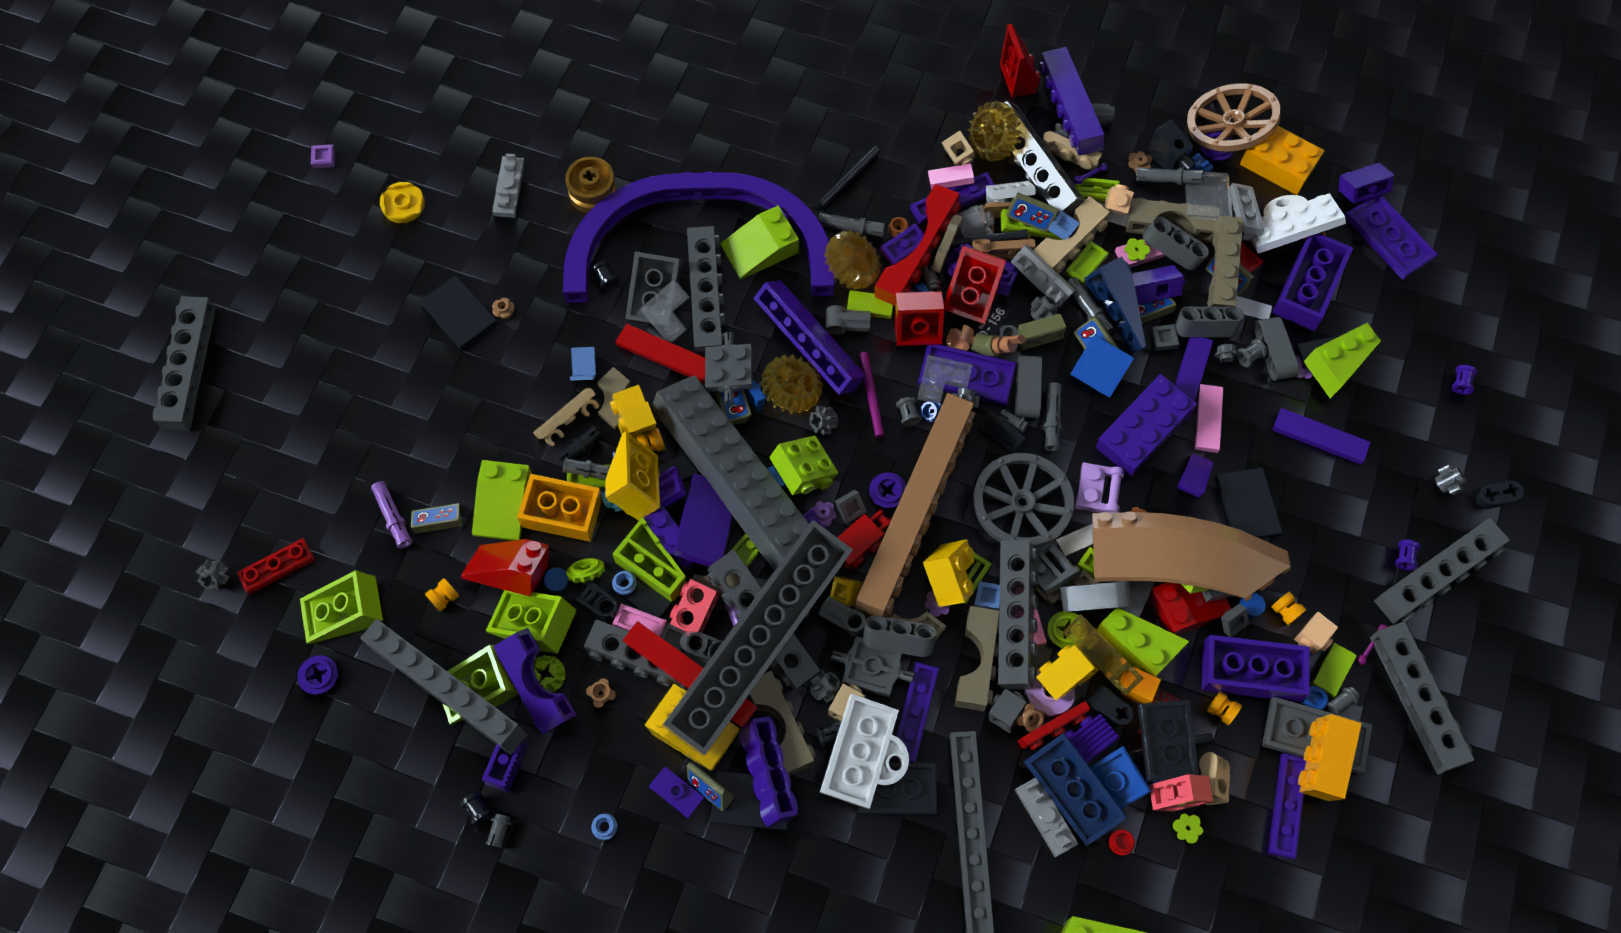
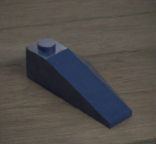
(1116, 290)

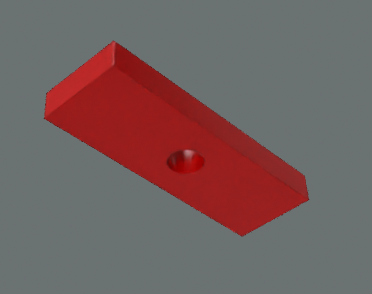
(288, 559)
(1055, 726)

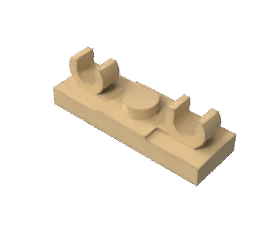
(566, 415)

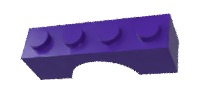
(518, 657)

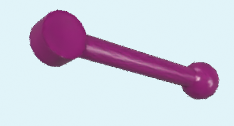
(1362, 659)

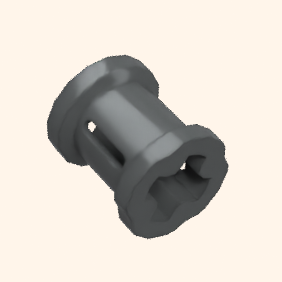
(1251, 353)
(906, 404)

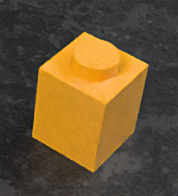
(1145, 690)

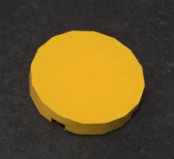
(402, 202)

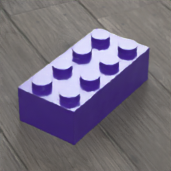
(1312, 280)
(1145, 425)
(1255, 668)

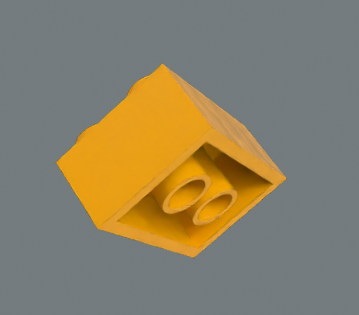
(1283, 159)
(560, 507)
(1329, 757)

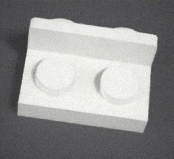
(1007, 192)

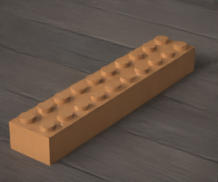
(916, 508)

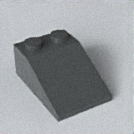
(648, 278)

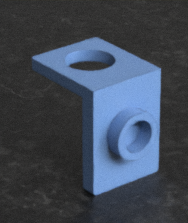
(583, 363)

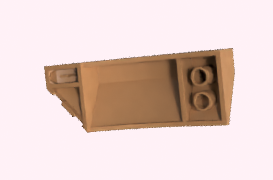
(1183, 552)

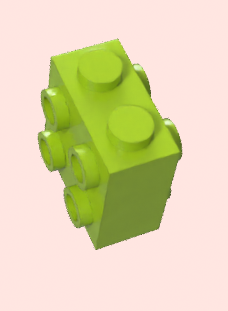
(803, 465)

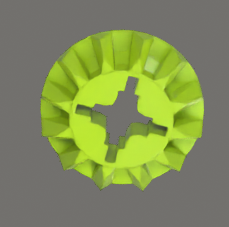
(585, 570)
(1060, 621)
(556, 669)

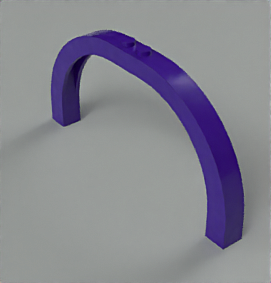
(692, 187)

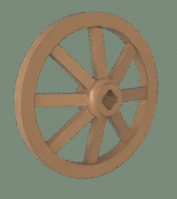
(1234, 120)

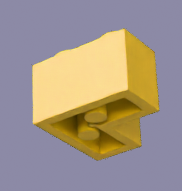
(633, 411)
(948, 574)
(1066, 672)

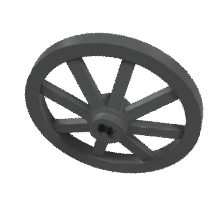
(1025, 496)

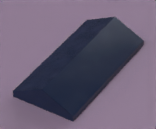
(1075, 789)

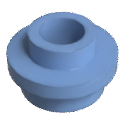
(624, 576)
(598, 821)

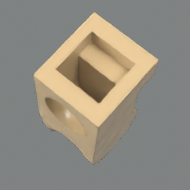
(1219, 776)

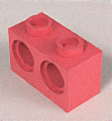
(700, 611)
(1181, 793)

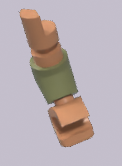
(982, 343)

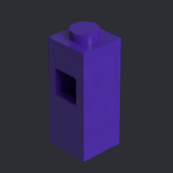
(1158, 284)

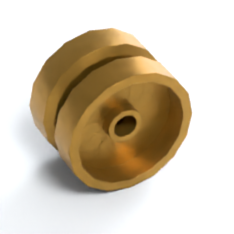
(589, 182)

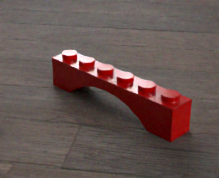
(899, 278)

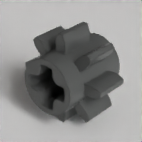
(1043, 307)
(968, 395)
(823, 420)
(1450, 479)
(212, 574)
(824, 686)

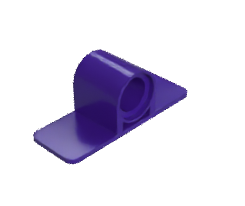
(1196, 475)

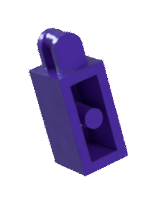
(667, 531)

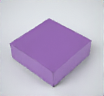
(322, 156)

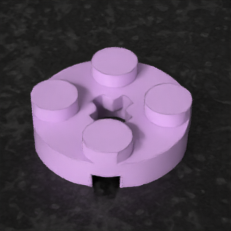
(1048, 704)

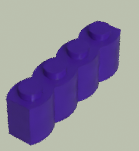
(770, 778)

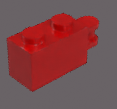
(864, 538)

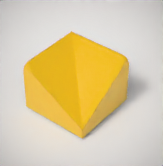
(845, 590)

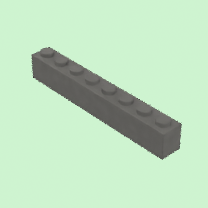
(444, 687)

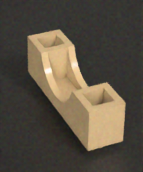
(1091, 219)

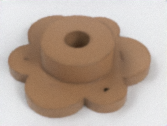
(1139, 160)

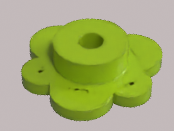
(1136, 249)
(1194, 831)

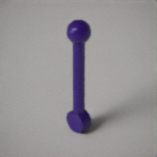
(1078, 179)

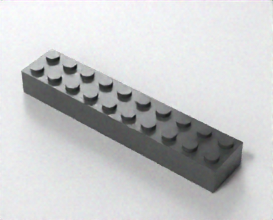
(731, 468)
(757, 638)

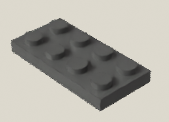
(1289, 729)

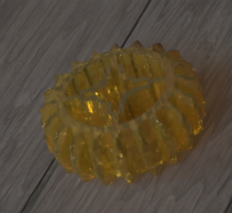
(990, 118)
(852, 260)
(792, 376)

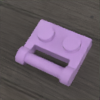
(1091, 488)

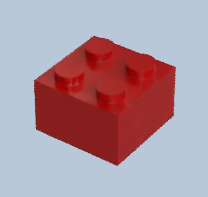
(919, 318)

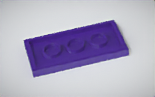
(1391, 236)
(989, 375)
(703, 524)

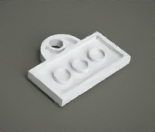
(1296, 220)
(864, 752)

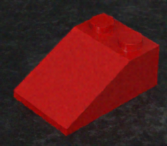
(1018, 65)
(974, 284)
(509, 565)
(1181, 611)

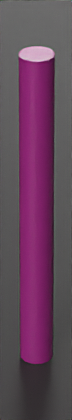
(871, 394)

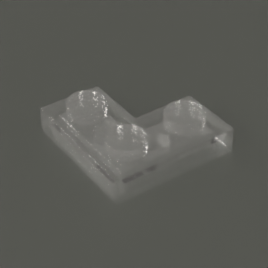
(660, 311)
(940, 372)

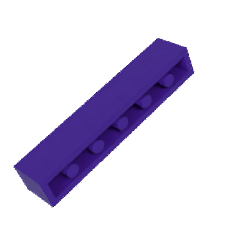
(1071, 101)
(809, 337)

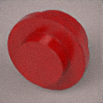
(1121, 842)

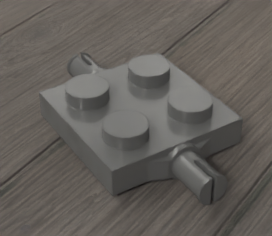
(728, 368)
(872, 668)

